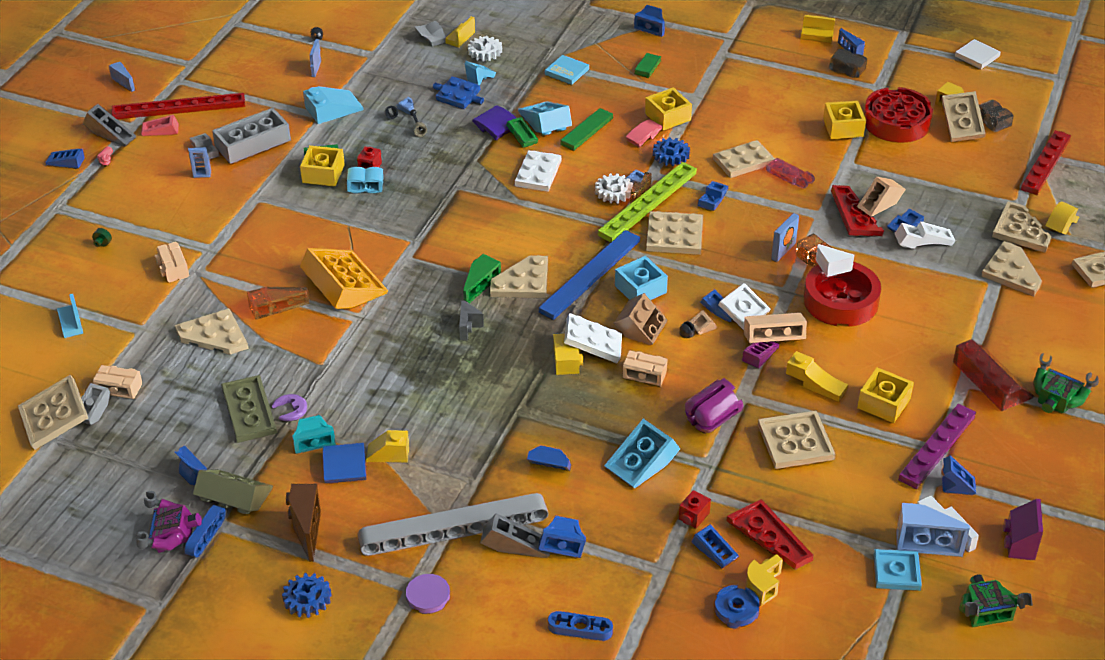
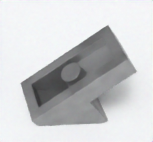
(469, 318)

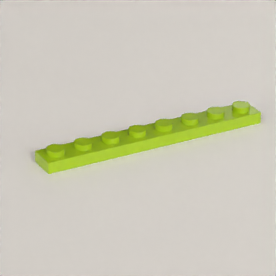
(647, 202)

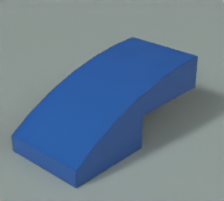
(713, 195)
(909, 217)
(711, 302)

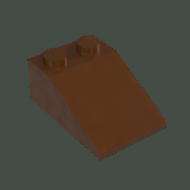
(305, 515)

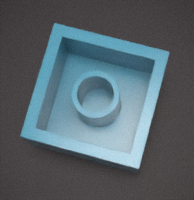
(641, 277)

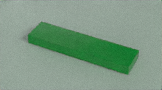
(586, 129)

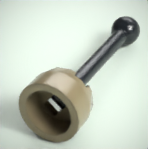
(418, 126)

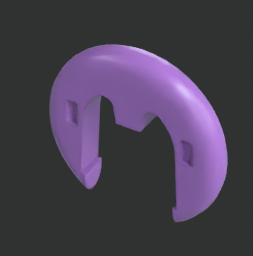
(298, 404)

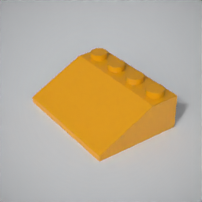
(341, 277)

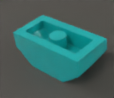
(312, 434)

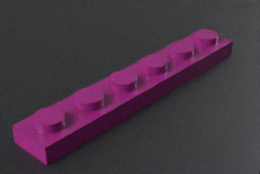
(937, 446)

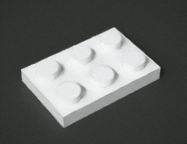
(538, 170)
(593, 338)

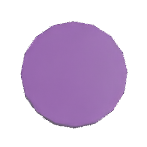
(427, 593)

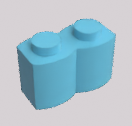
(364, 179)

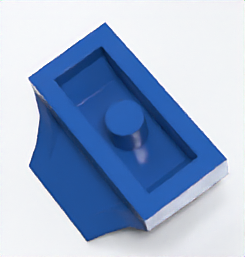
(650, 20)
(549, 457)
(189, 465)
(563, 537)

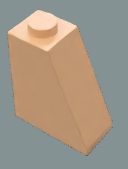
(880, 196)

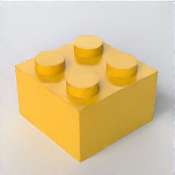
(668, 108)
(844, 119)
(322, 165)
(885, 395)

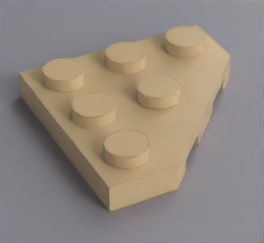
(1020, 228)
(1013, 269)
(523, 279)
(213, 331)

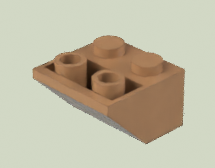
(641, 320)

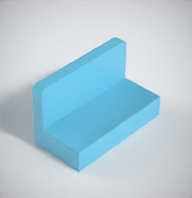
(70, 319)

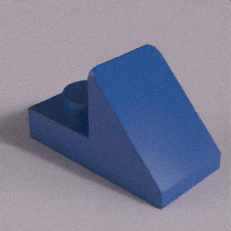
(957, 478)

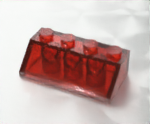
(990, 375)

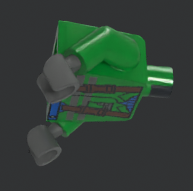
(1059, 390)
(991, 602)

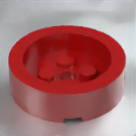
(898, 114)
(859, 287)

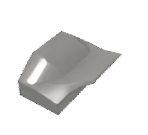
(432, 33)
(95, 402)

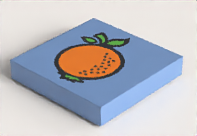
(785, 237)

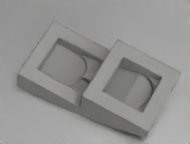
(204, 141)

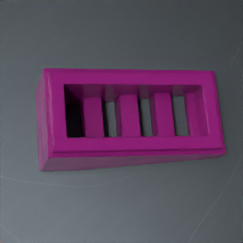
(757, 355)

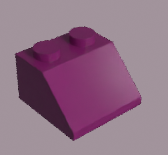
(1024, 530)

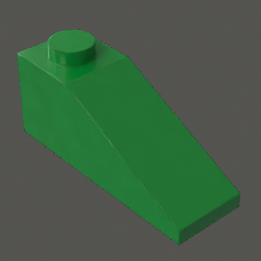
(480, 276)

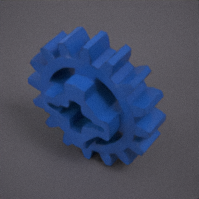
(671, 151)
(306, 595)

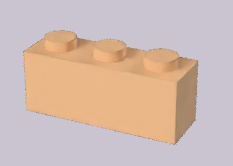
(775, 327)

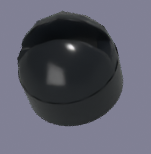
(319, 33)
(394, 110)
(687, 329)

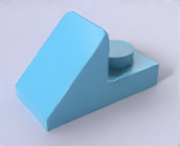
(476, 72)

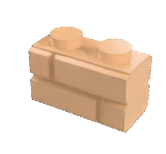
(172, 262)
(645, 368)
(119, 381)

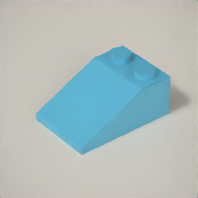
(330, 103)
(547, 117)
(642, 454)

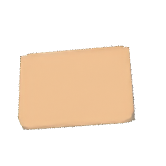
(703, 323)

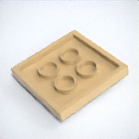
(674, 232)
(52, 412)
(796, 439)

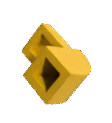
(1062, 217)
(762, 578)

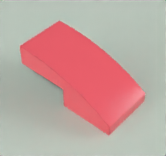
(643, 131)

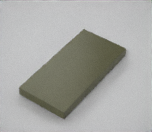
(248, 408)

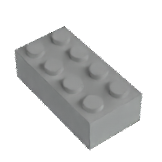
(251, 135)

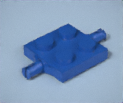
(458, 92)

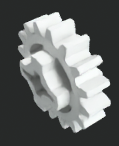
(484, 48)
(613, 188)

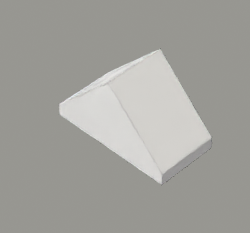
(833, 260)

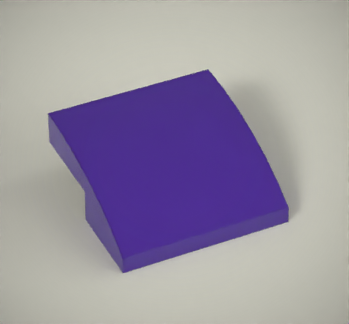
(494, 121)

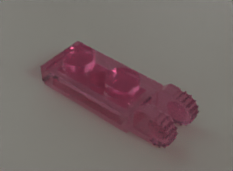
(790, 173)

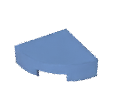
(406, 105)

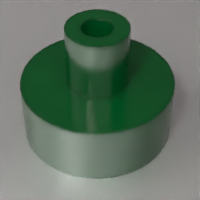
(101, 237)

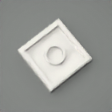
(977, 54)
(743, 303)

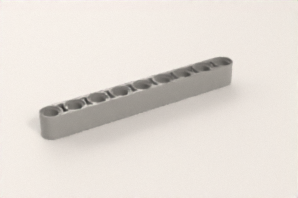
(448, 524)

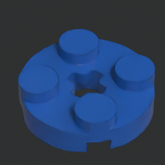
(736, 616)

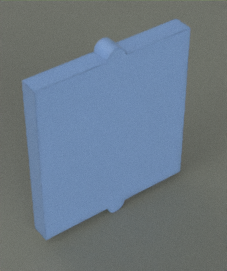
(315, 58)

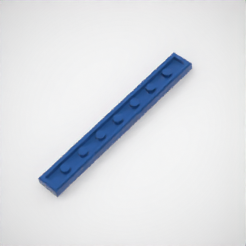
(589, 275)

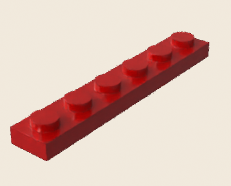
(1046, 162)

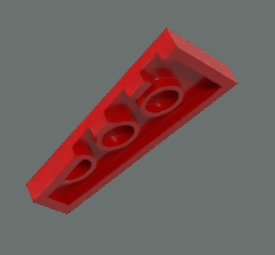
(854, 219)
(770, 532)

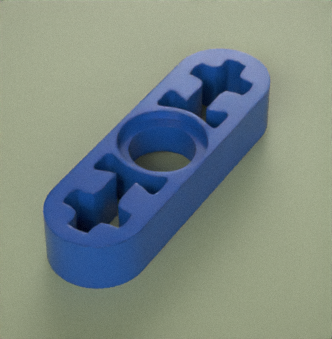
(204, 533)
(573, 618)

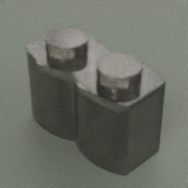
(848, 63)
(995, 116)

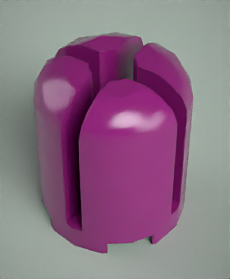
(713, 406)

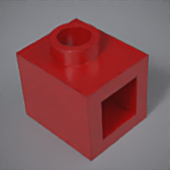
(369, 157)
(694, 509)

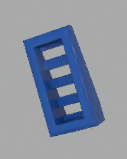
(853, 44)
(67, 158)
(714, 537)

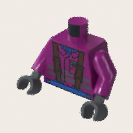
(169, 525)

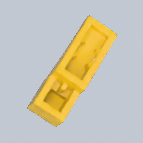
(814, 377)

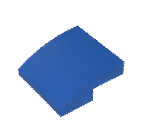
(344, 463)

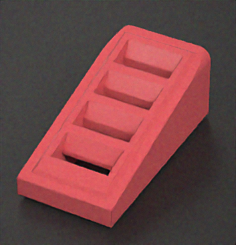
(161, 126)

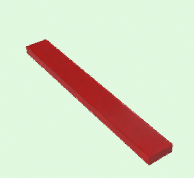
(177, 106)

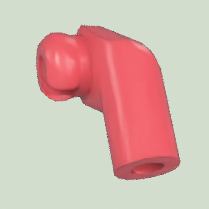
(104, 156)

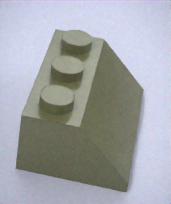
(231, 490)

